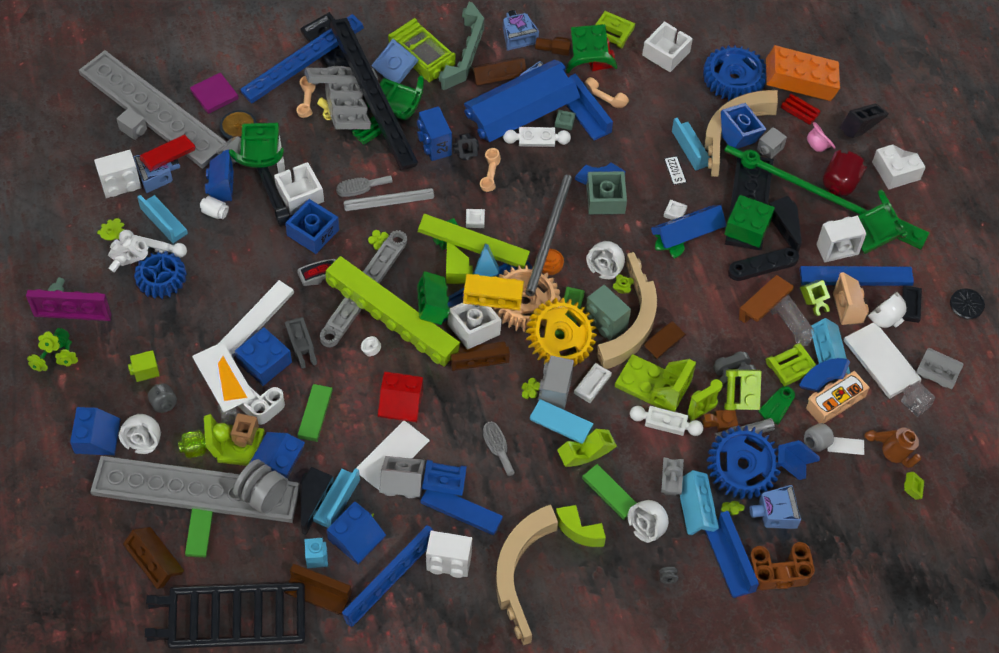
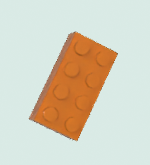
(802, 73)

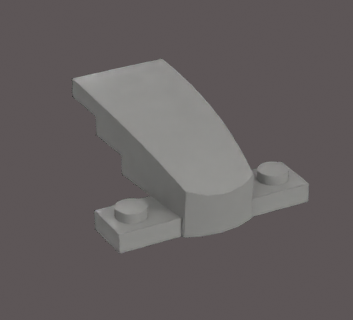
(342, 96)

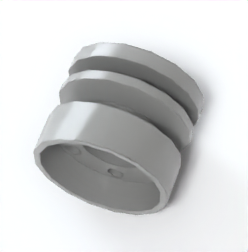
(260, 486)

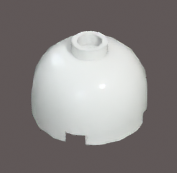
(606, 259)
(889, 312)
(140, 433)
(648, 520)

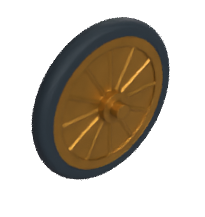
(232, 123)

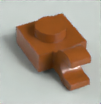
(721, 419)

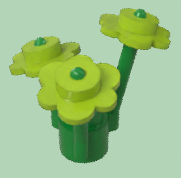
(51, 342)

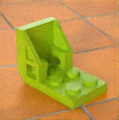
(654, 384)

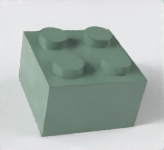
(606, 192)
(609, 313)

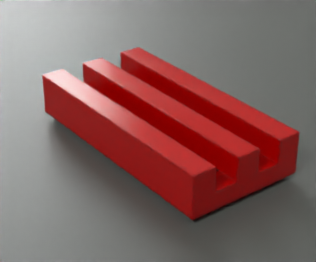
(801, 107)

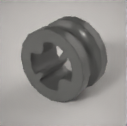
(668, 575)

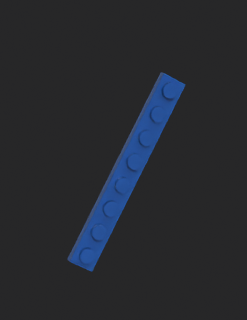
(295, 63)

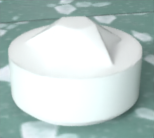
(371, 346)

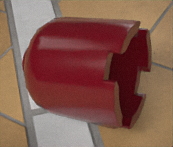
(843, 173)

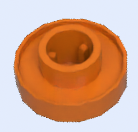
(553, 263)

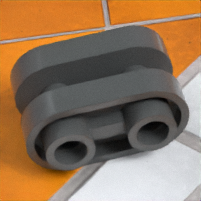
(738, 361)

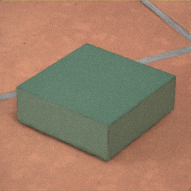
(565, 119)

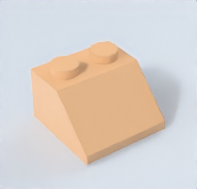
(850, 300)

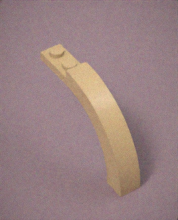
(759, 102)
(629, 343)
(523, 535)

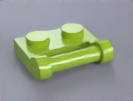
(616, 26)
(794, 369)
(749, 389)
(704, 400)

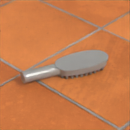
(360, 185)
(497, 444)

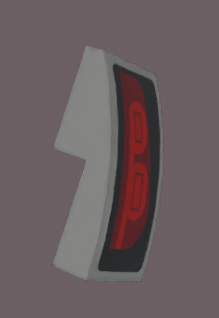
(315, 272)

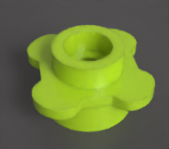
(623, 288)

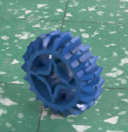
(156, 270)

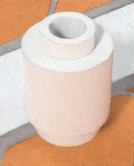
(214, 207)

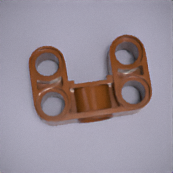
(783, 574)

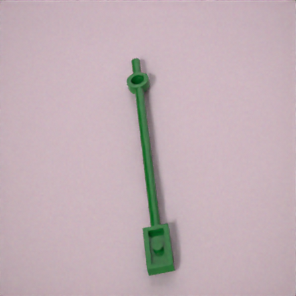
(915, 237)

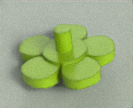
(377, 239)
(530, 388)
(733, 507)

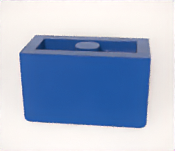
(795, 456)

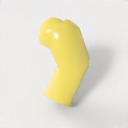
(323, 104)

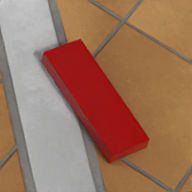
(167, 152)

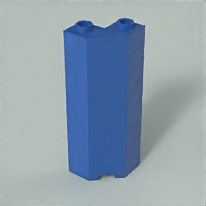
(521, 100)

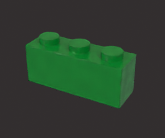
(433, 298)

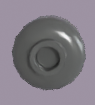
(161, 397)

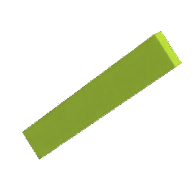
(472, 240)

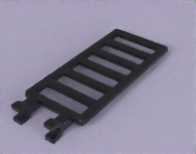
(193, 642)

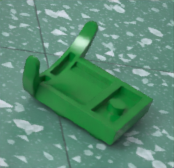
(590, 46)
(402, 98)
(259, 145)
(881, 225)

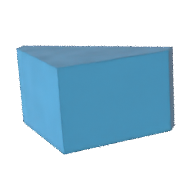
(486, 263)

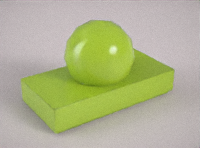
(215, 434)

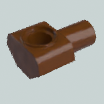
(557, 46)

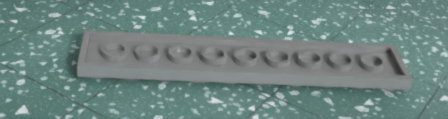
(159, 111)
(182, 488)

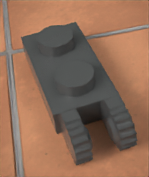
(300, 340)

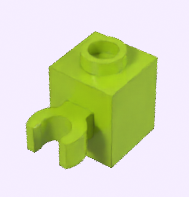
(814, 294)

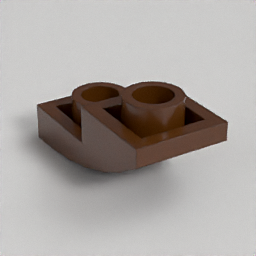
(664, 340)

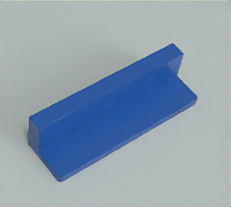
(590, 112)
(690, 226)
(732, 557)

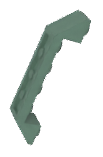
(459, 74)

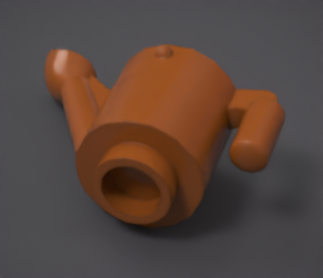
(897, 445)

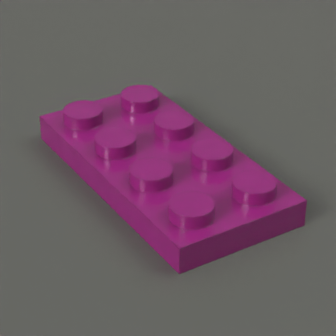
(69, 305)

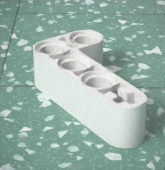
(265, 404)

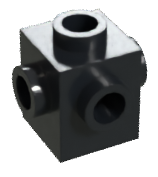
(470, 151)

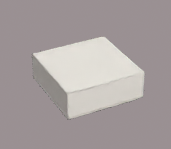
(675, 210)
(475, 218)

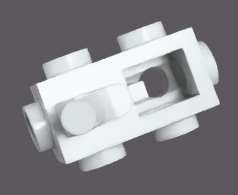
(127, 251)

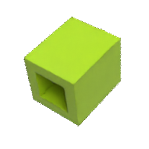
(144, 366)

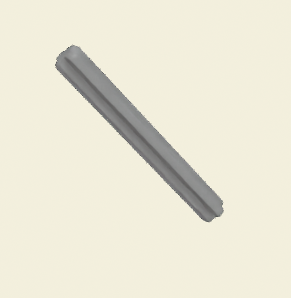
(388, 199)

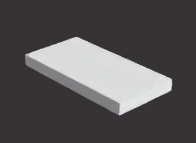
(882, 359)

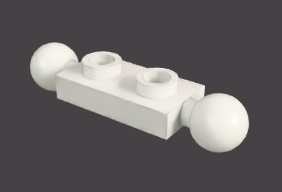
(537, 137)
(178, 249)
(666, 420)

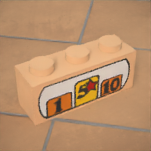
(837, 397)

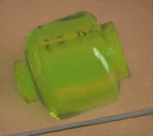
(192, 444)

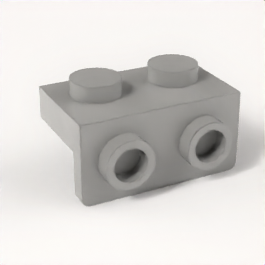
(939, 368)

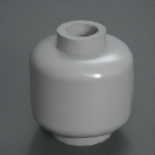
(818, 437)

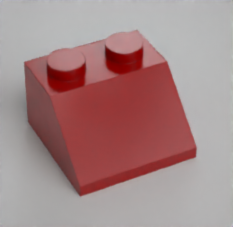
(400, 397)

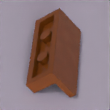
(765, 299)

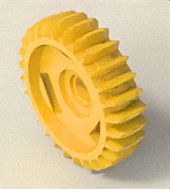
(555, 319)

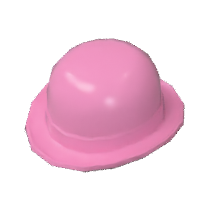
(818, 139)

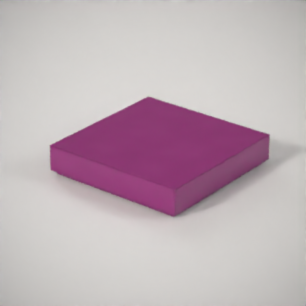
(214, 93)

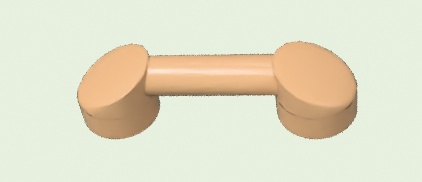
(618, 101)
(304, 109)
(493, 158)

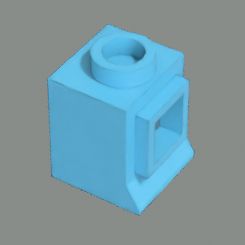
(316, 553)

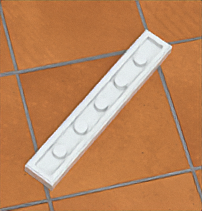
(257, 316)

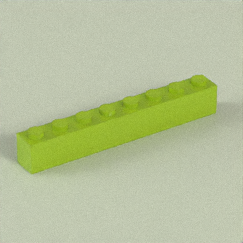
(392, 311)

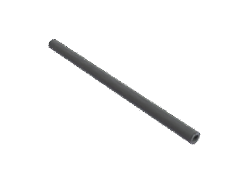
(548, 236)

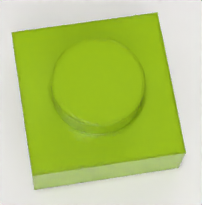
(914, 485)

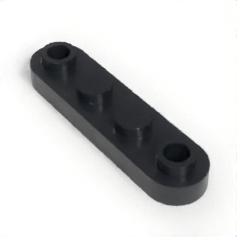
(763, 264)

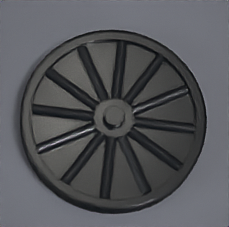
(967, 303)

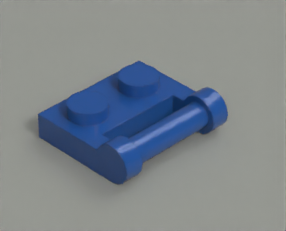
(444, 478)

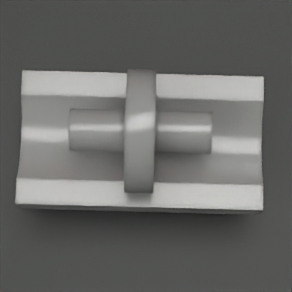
(672, 476)

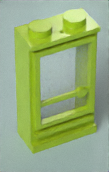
(428, 50)

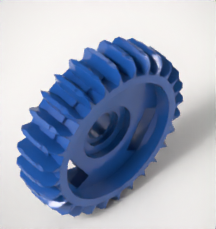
(735, 61)
(758, 462)

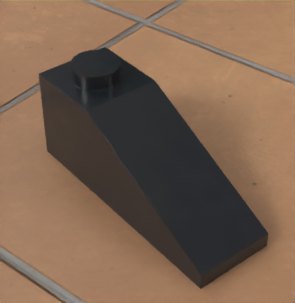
(862, 119)
(787, 221)
(314, 490)

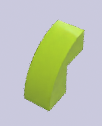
(595, 446)
(570, 525)

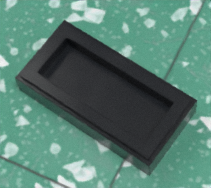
(912, 298)

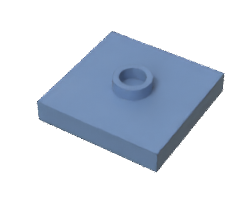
(394, 62)

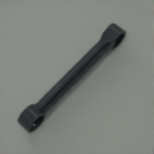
(280, 210)

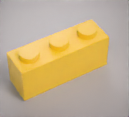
(493, 292)

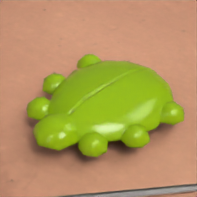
(111, 230)

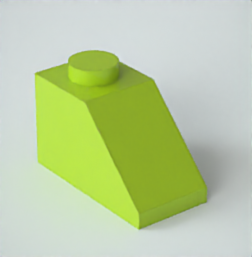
(456, 265)

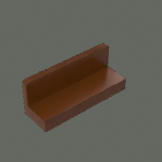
(498, 70)
(480, 356)
(152, 556)
(320, 589)

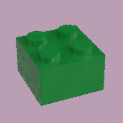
(749, 221)

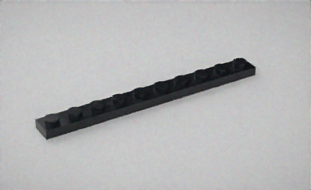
(373, 94)

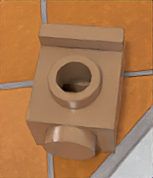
(244, 430)

